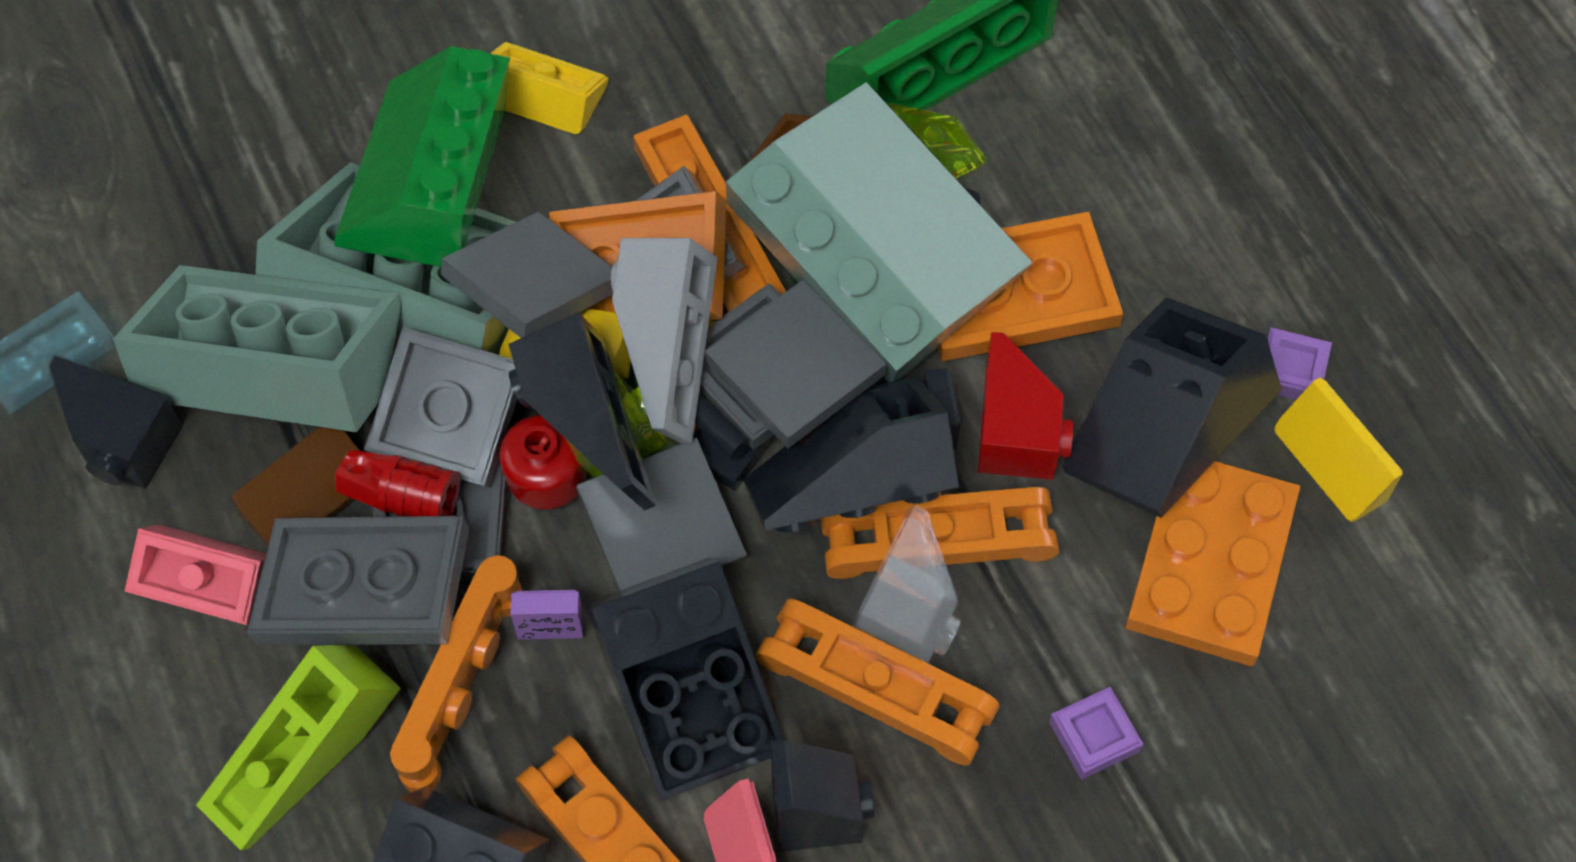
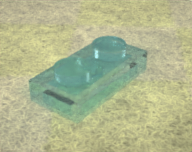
(65, 330)

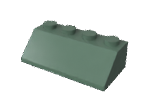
(263, 346)

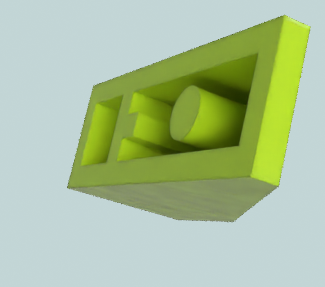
(297, 740)

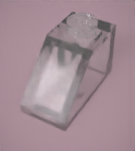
(911, 593)

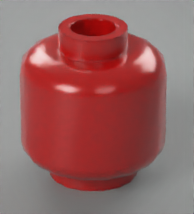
(540, 465)

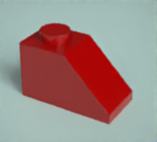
(1020, 416)

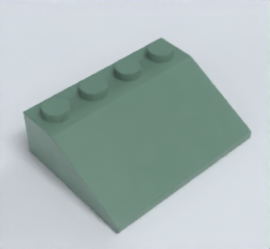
(876, 228)
(305, 251)

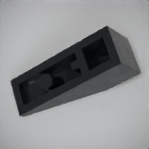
(573, 386)

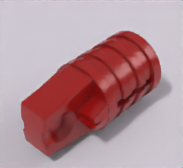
(398, 484)

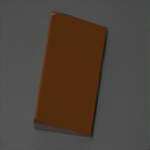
(296, 483)

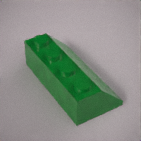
(940, 50)
(427, 158)

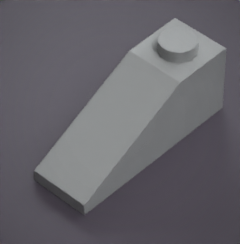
(664, 314)

